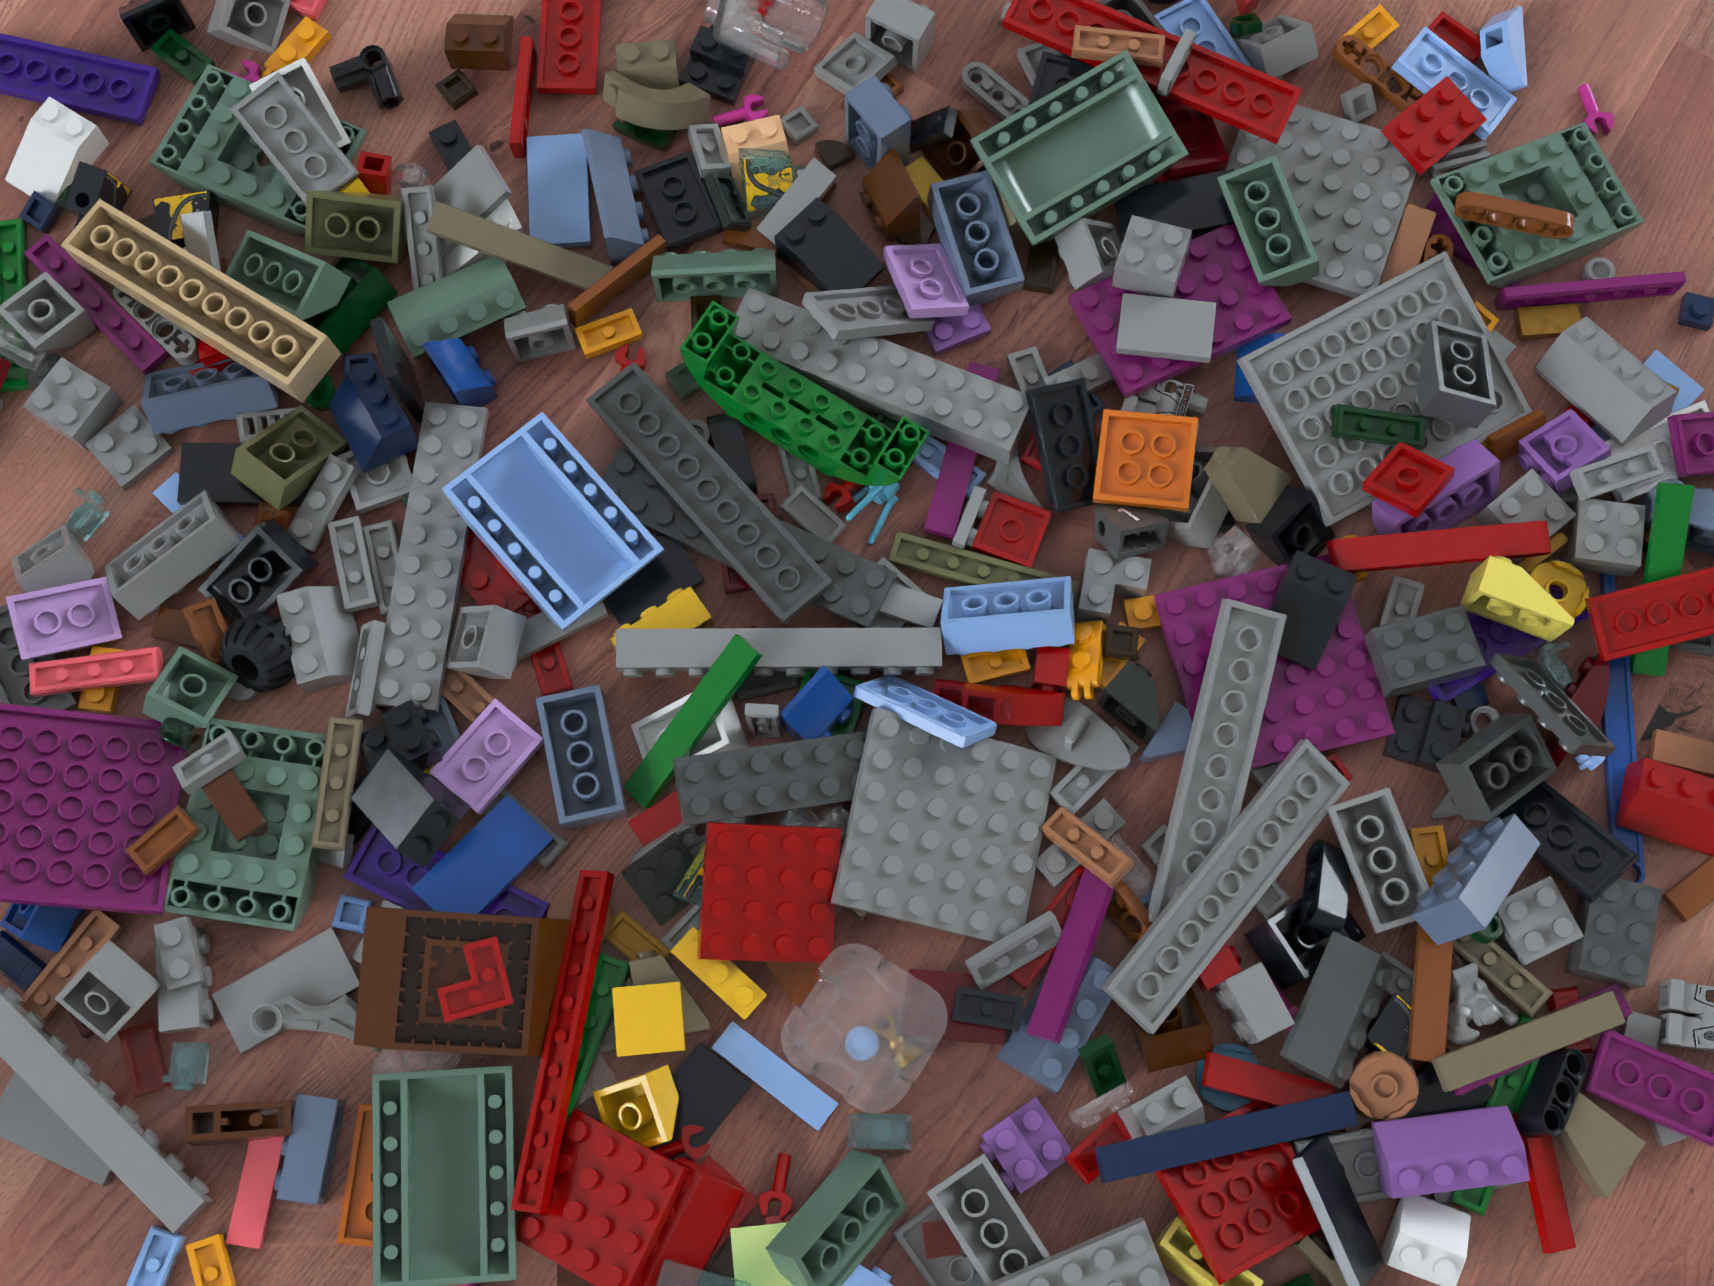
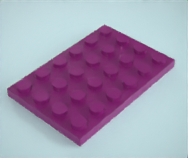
(1212, 272)

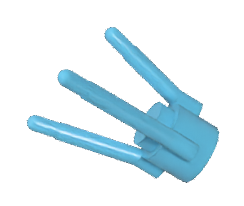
(879, 495)

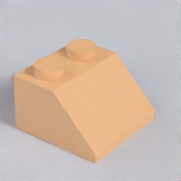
(755, 134)

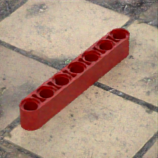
(1439, 547)

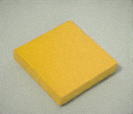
(648, 1019)

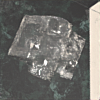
(1233, 553)

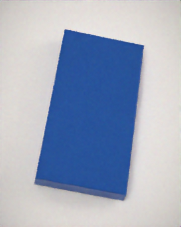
(484, 861)

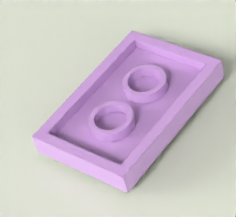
(925, 281)
(63, 618)
(487, 756)

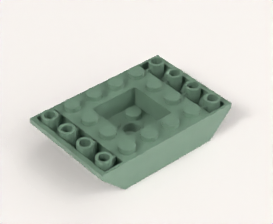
(217, 154)
(1554, 172)
(264, 877)

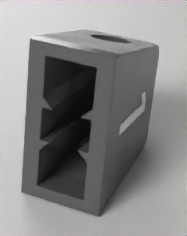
(1129, 530)

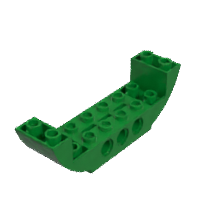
(795, 409)

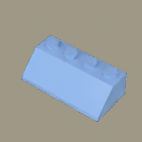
(1008, 616)

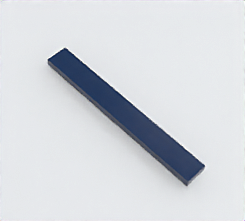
(1225, 1136)

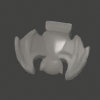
(1475, 1002)

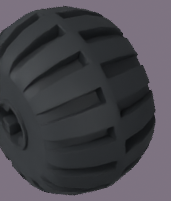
(258, 652)

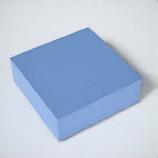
(351, 914)

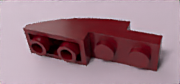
(1588, 694)

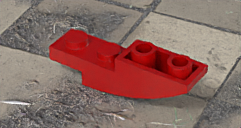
(1005, 703)

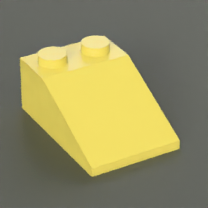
(1514, 599)

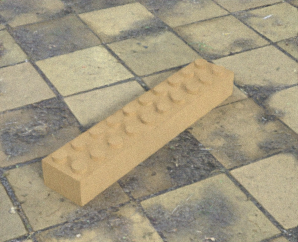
(202, 300)

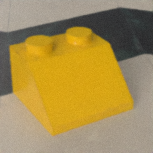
(641, 1106)

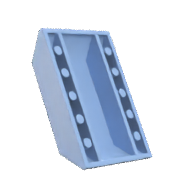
(552, 521)

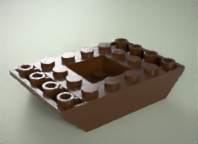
(420, 950)

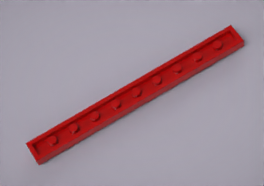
(562, 1043)

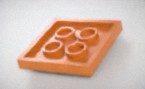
(1145, 460)

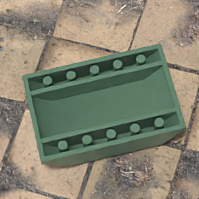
(1080, 148)
(444, 1177)

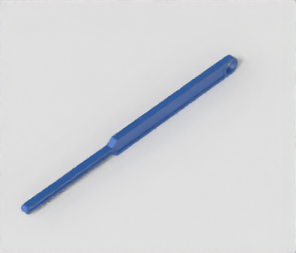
(1618, 727)

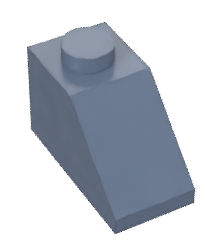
(1171, 736)

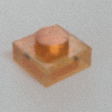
(267, 512)

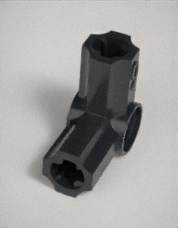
(359, 71)

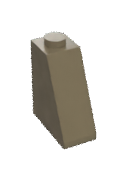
(1246, 482)
(657, 969)
(1599, 1147)

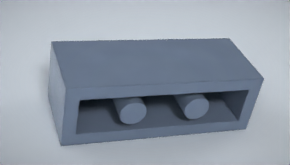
(310, 1149)

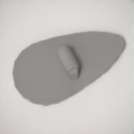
(1081, 740)

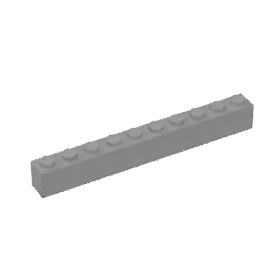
(782, 650)
(97, 1118)

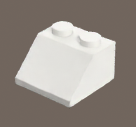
(1428, 1240)

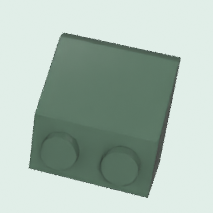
(189, 689)

